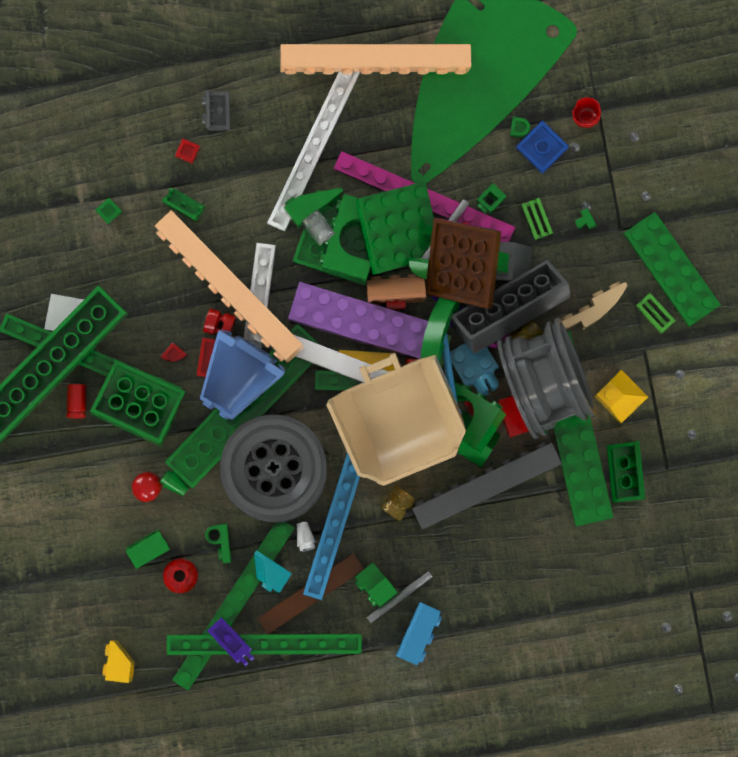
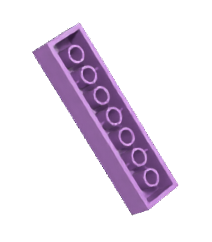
(358, 321)

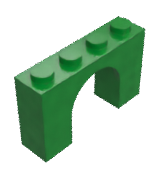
(335, 258)
(485, 420)

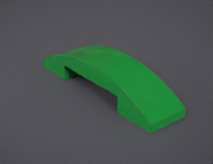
(437, 327)

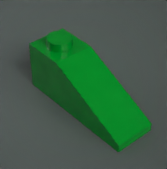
(305, 205)

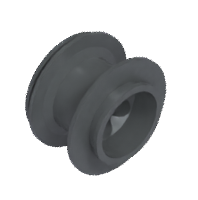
(240, 456)

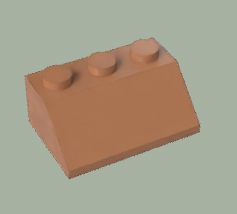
(395, 289)

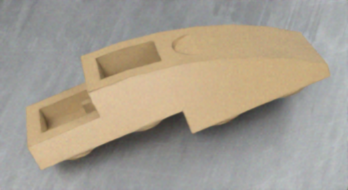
(600, 304)

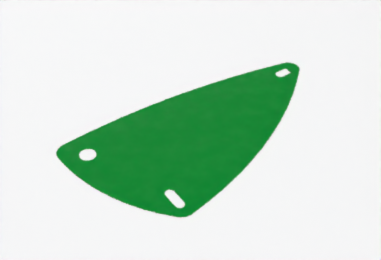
(506, 63)

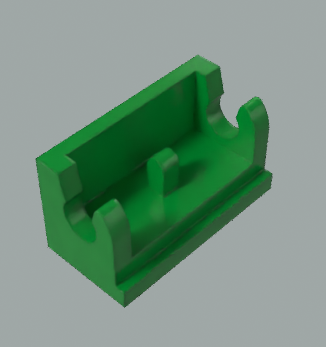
(183, 204)
(147, 548)

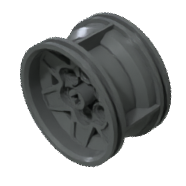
(546, 378)

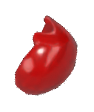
(586, 112)
(146, 486)

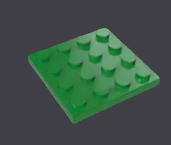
(396, 225)
(351, 240)

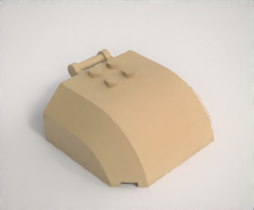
(398, 419)

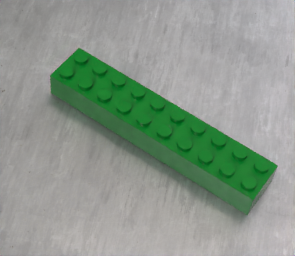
(57, 357)

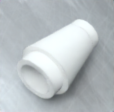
(305, 538)

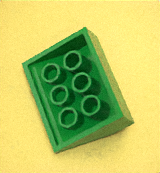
(137, 403)

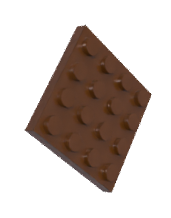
(463, 262)

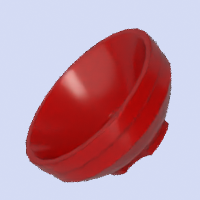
(188, 583)

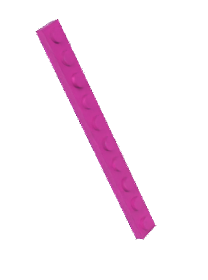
(440, 204)

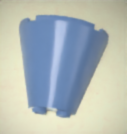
(237, 374)

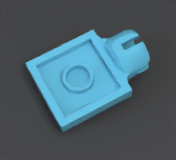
(475, 368)

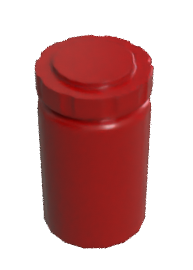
(76, 401)

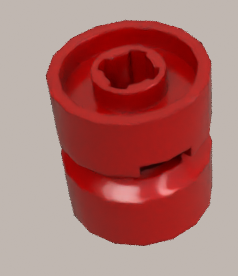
(213, 320)

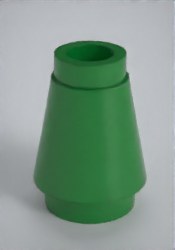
(174, 483)

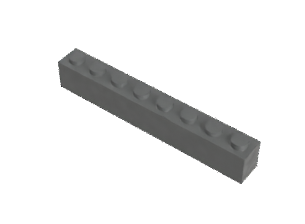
(486, 486)

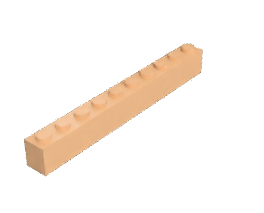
(375, 58)
(232, 290)

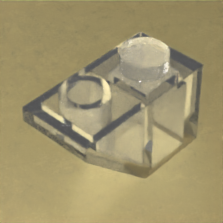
(318, 227)

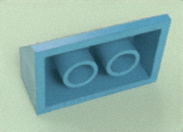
(419, 634)

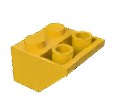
(119, 664)

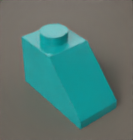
(270, 573)

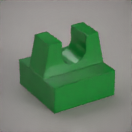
(587, 219)

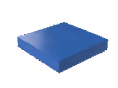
(542, 147)

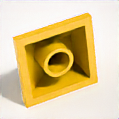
(621, 396)

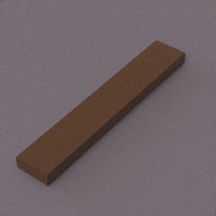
(298, 602)

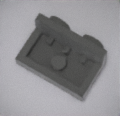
(217, 110)

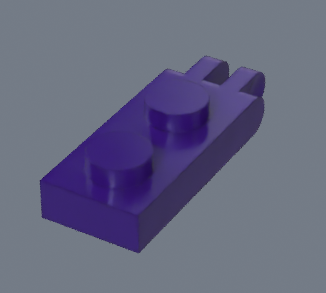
(230, 641)

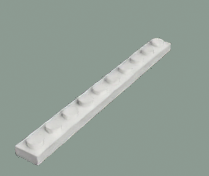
(313, 146)

